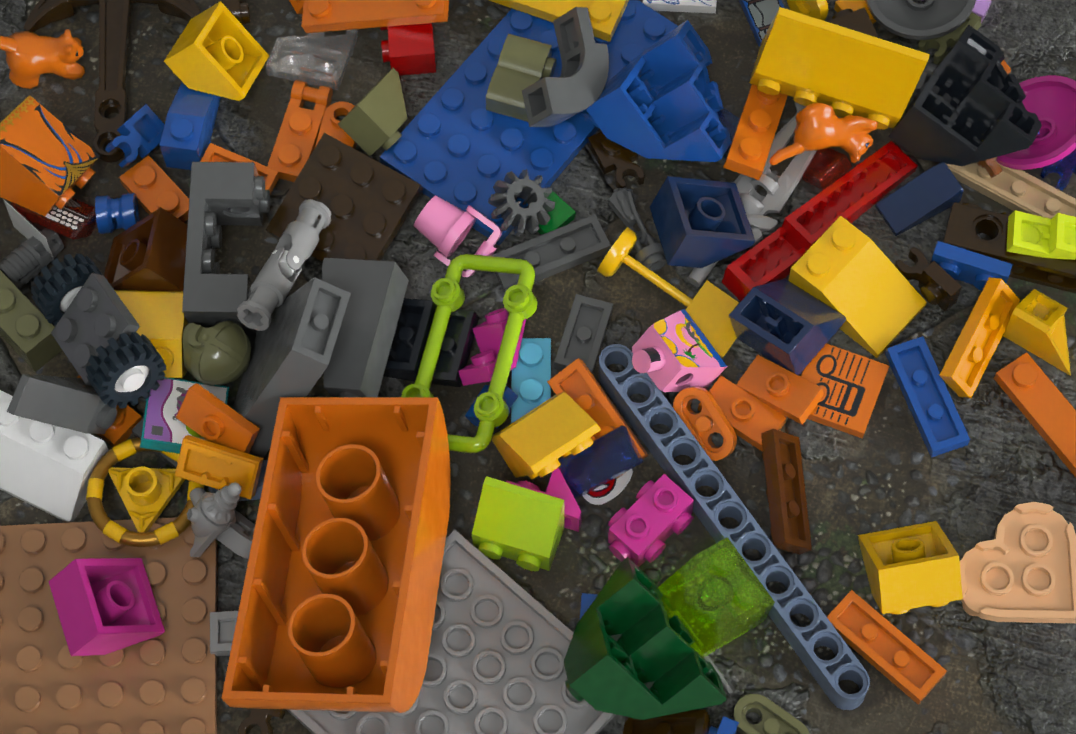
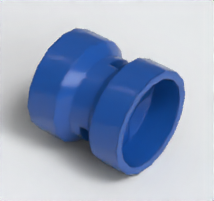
(116, 212)

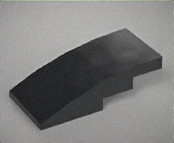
(412, 336)

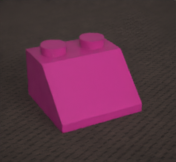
(105, 605)

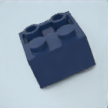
(785, 324)

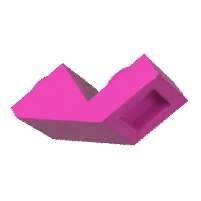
(489, 338)

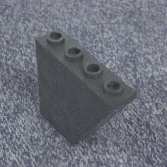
(290, 355)

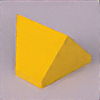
(1041, 329)

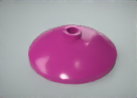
(1055, 105)

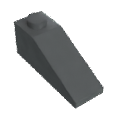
(62, 403)

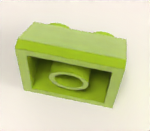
(518, 524)

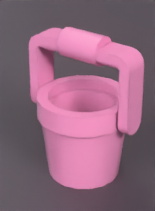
(449, 226)

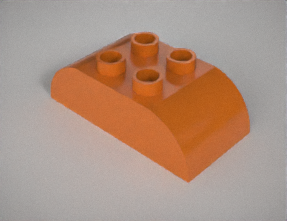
(344, 557)

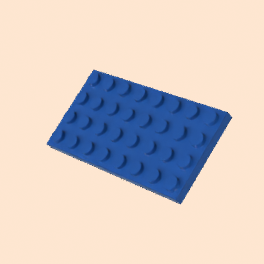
(463, 149)

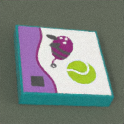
(160, 426)

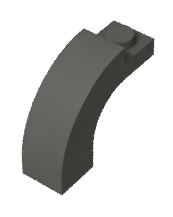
(581, 78)

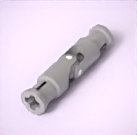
(284, 265)

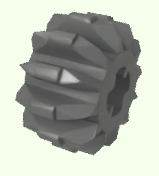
(511, 212)

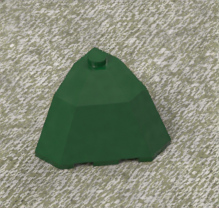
(635, 657)

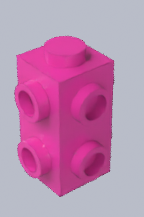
(650, 521)

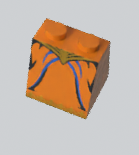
(41, 159)

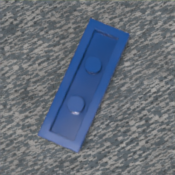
(927, 396)

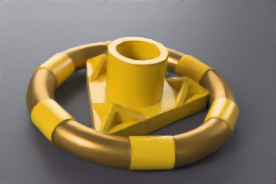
(144, 494)

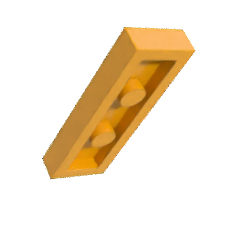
(979, 337)

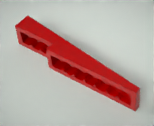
(846, 197)

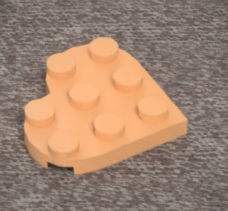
(1024, 570)

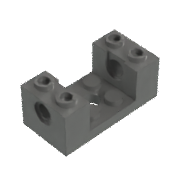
(219, 196)

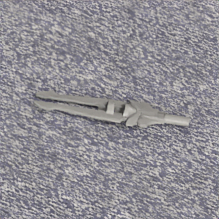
(777, 187)

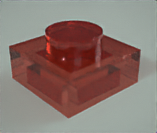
(826, 168)

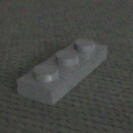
(558, 250)

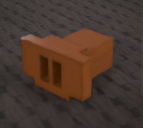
(991, 166)

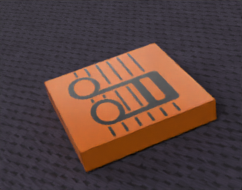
(849, 387)

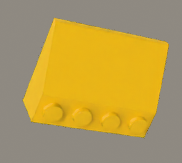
(837, 68)

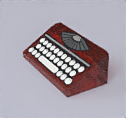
(73, 221)

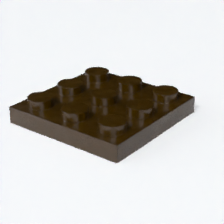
(364, 201)

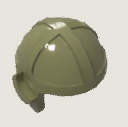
(216, 353)

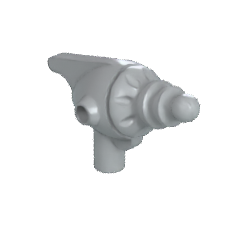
(211, 515)

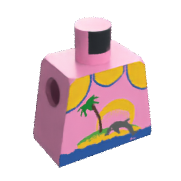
(677, 354)

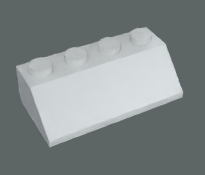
(46, 463)

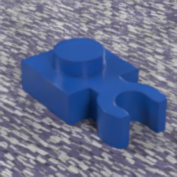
(138, 135)

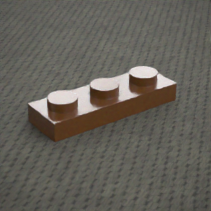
(786, 491)

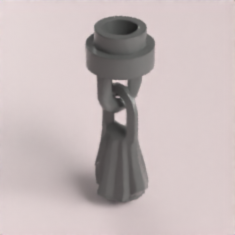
(624, 206)

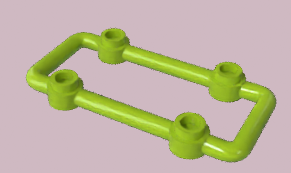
(449, 297)

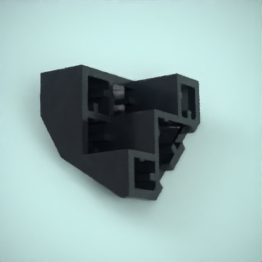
(967, 108)

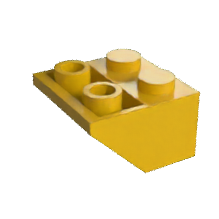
(544, 435)

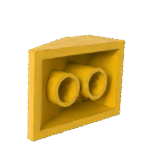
(860, 283)

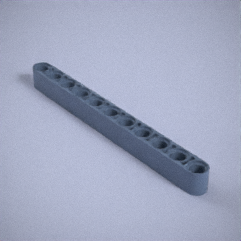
(744, 537)

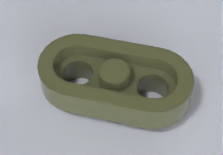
(773, 718)

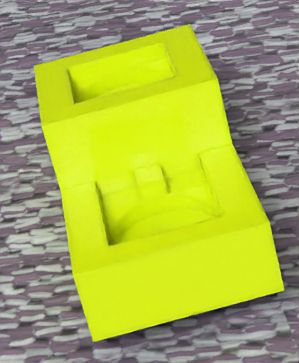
(1042, 236)

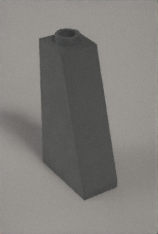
(367, 325)

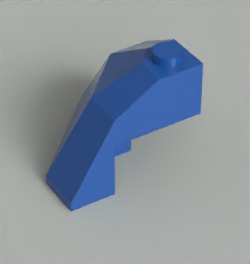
(665, 102)

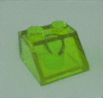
(716, 597)

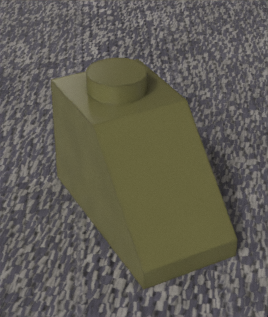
(377, 115)

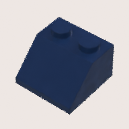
(700, 221)

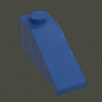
(188, 127)

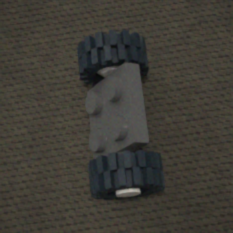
(97, 331)

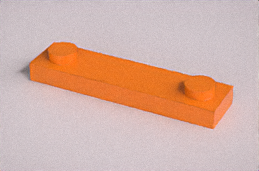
(362, 14)
(1042, 406)

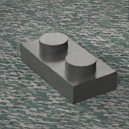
(584, 332)

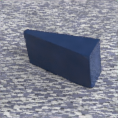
(920, 199)

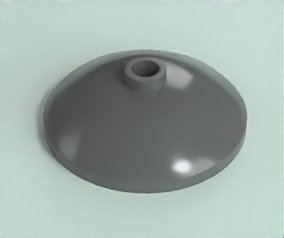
(920, 21)

